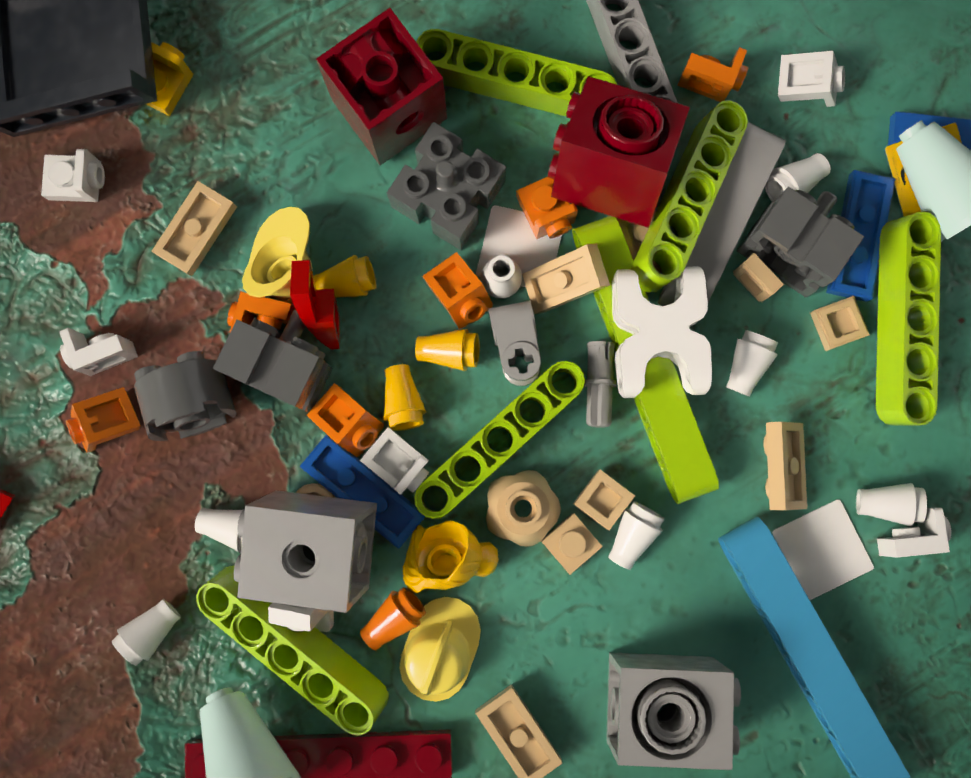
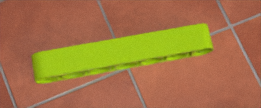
(663, 400)

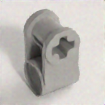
(516, 336)

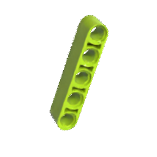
(499, 62)
(716, 142)
(908, 320)
(510, 420)
(300, 658)

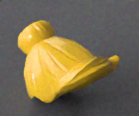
(446, 557)

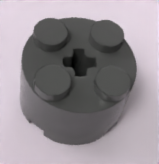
(183, 397)

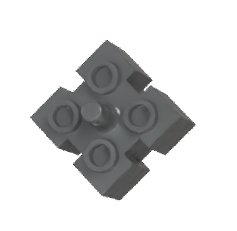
(447, 186)
(800, 240)
(275, 361)

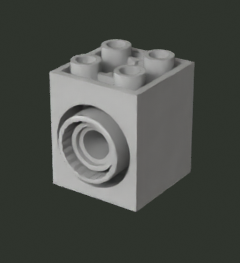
(305, 550)
(694, 727)

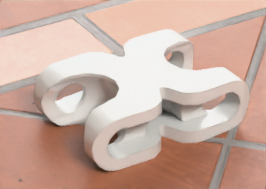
(661, 332)

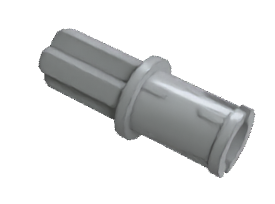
(600, 383)

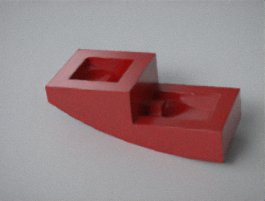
(315, 307)

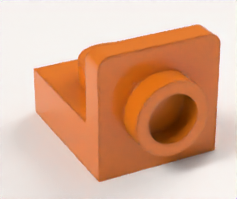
(711, 78)
(543, 212)
(459, 290)
(265, 309)
(102, 419)
(345, 420)

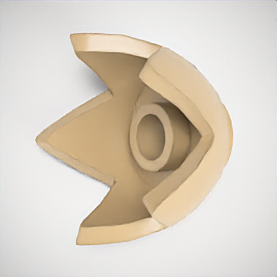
(503, 496)

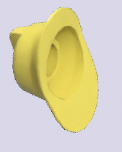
(277, 244)
(440, 649)

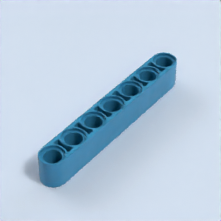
(810, 653)

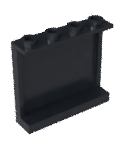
(72, 61)

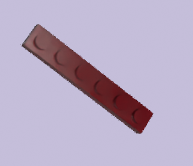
(353, 756)

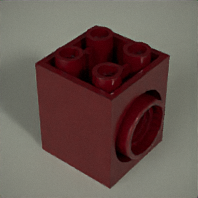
(384, 85)
(615, 150)

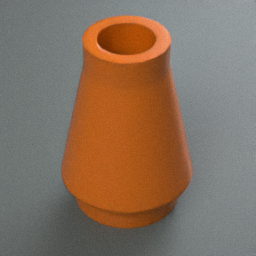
(394, 618)

